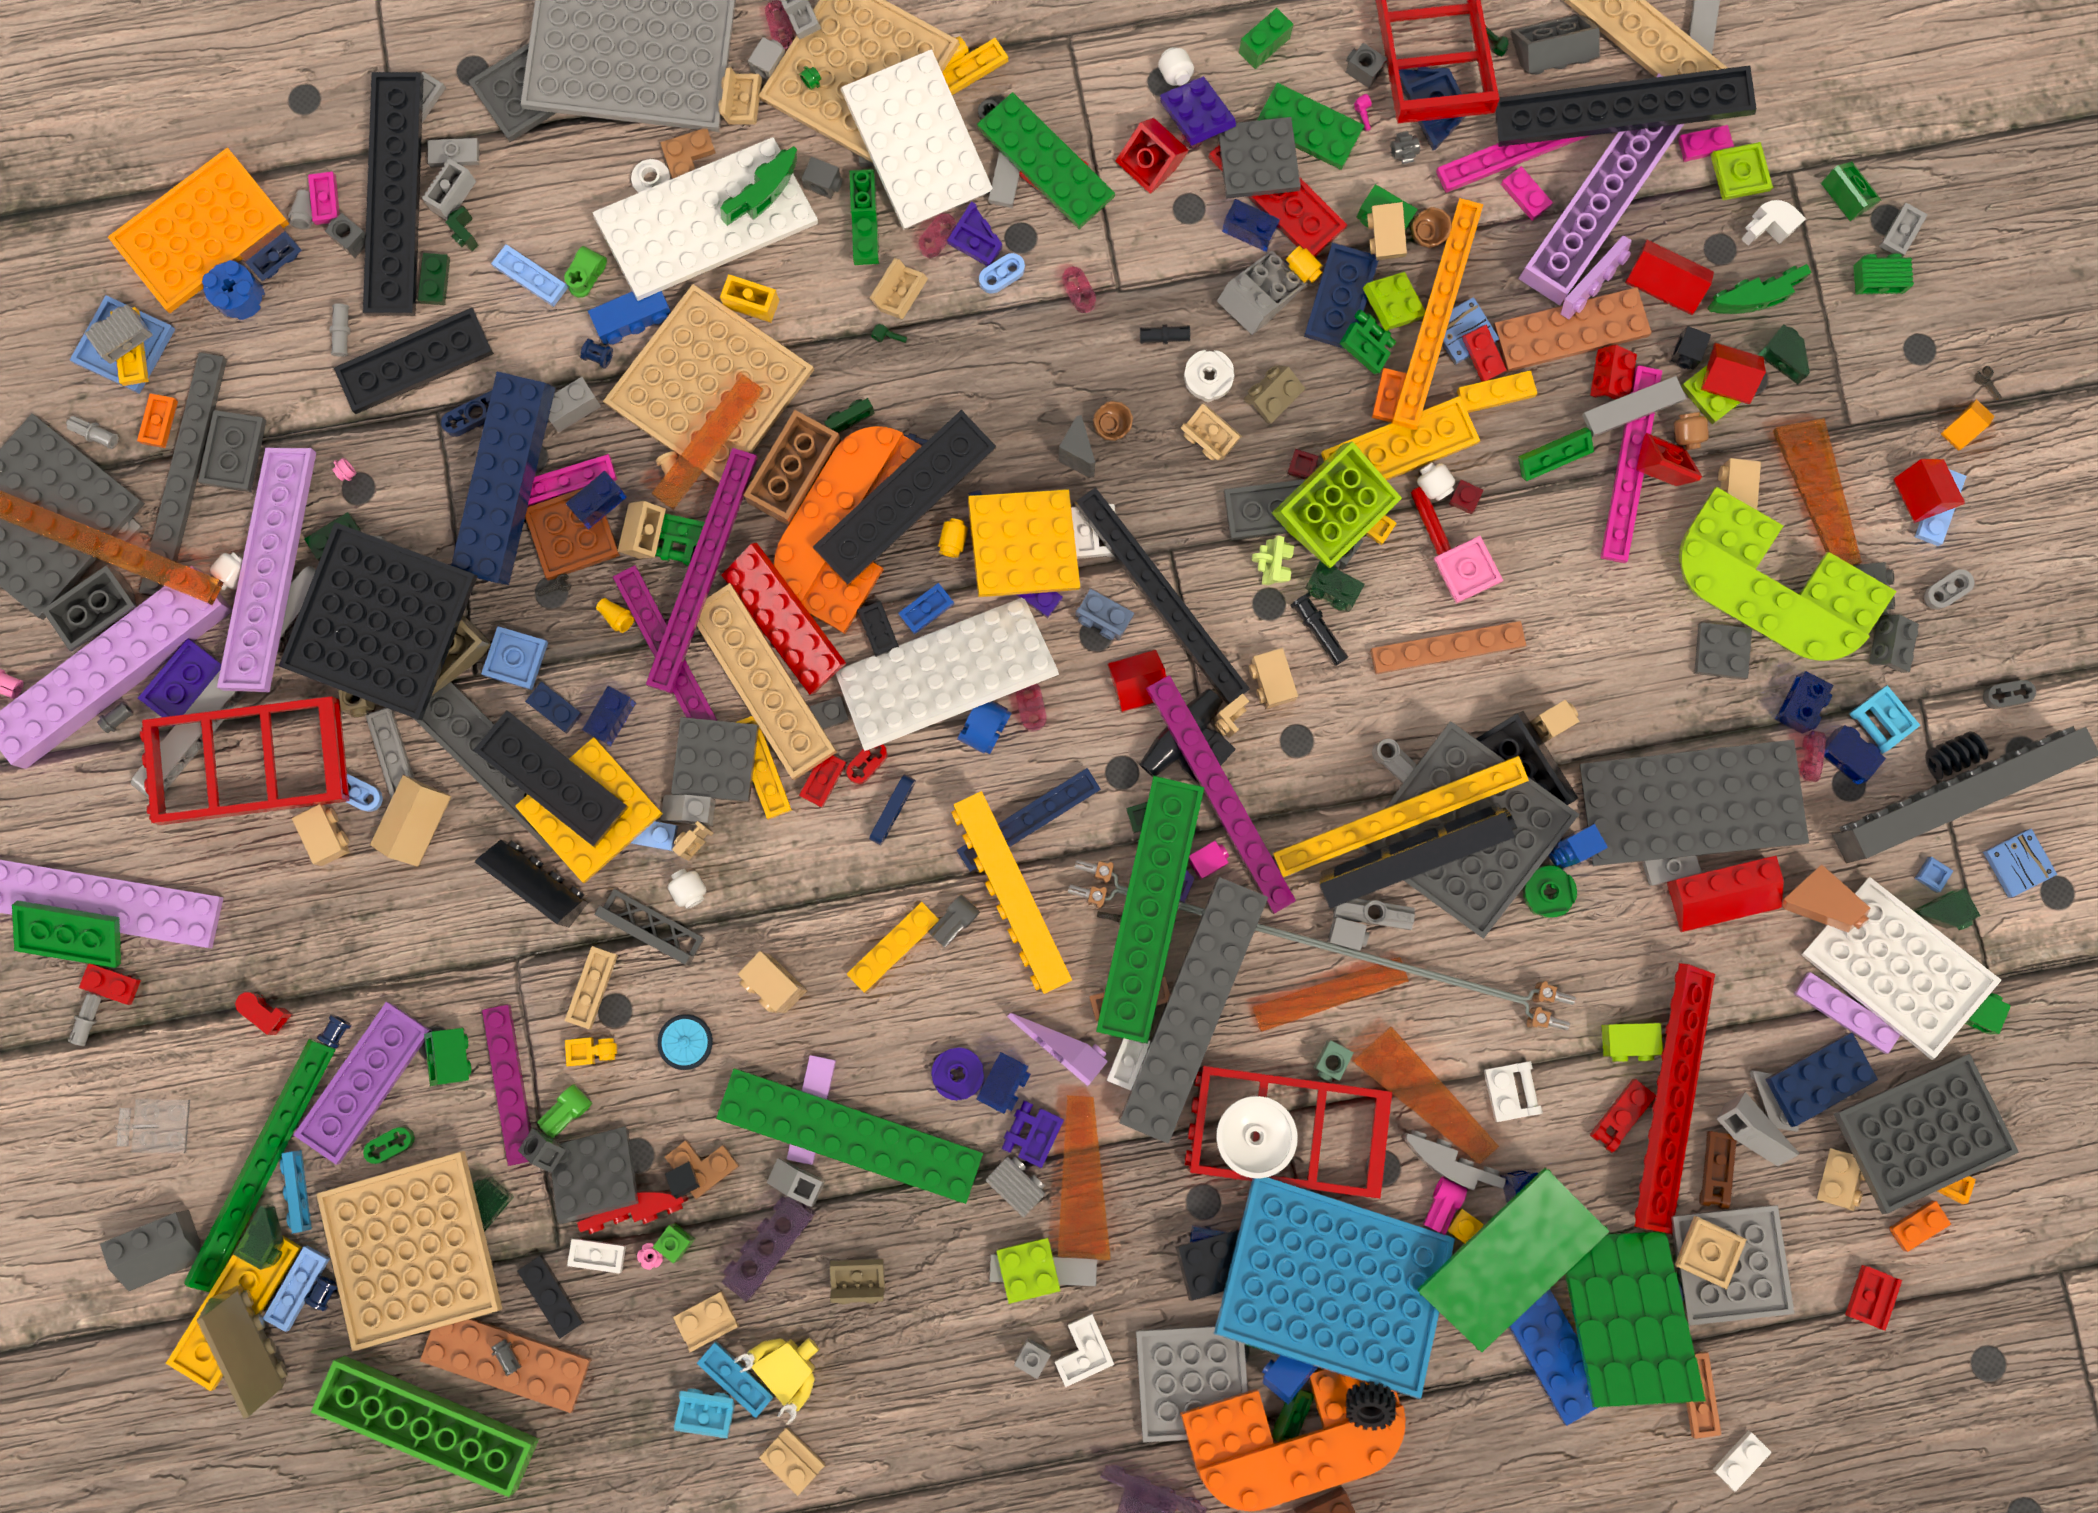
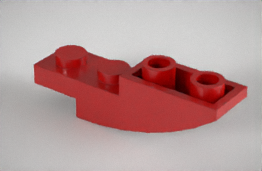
(646, 1210)

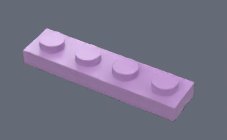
(1593, 280)
(1847, 1012)

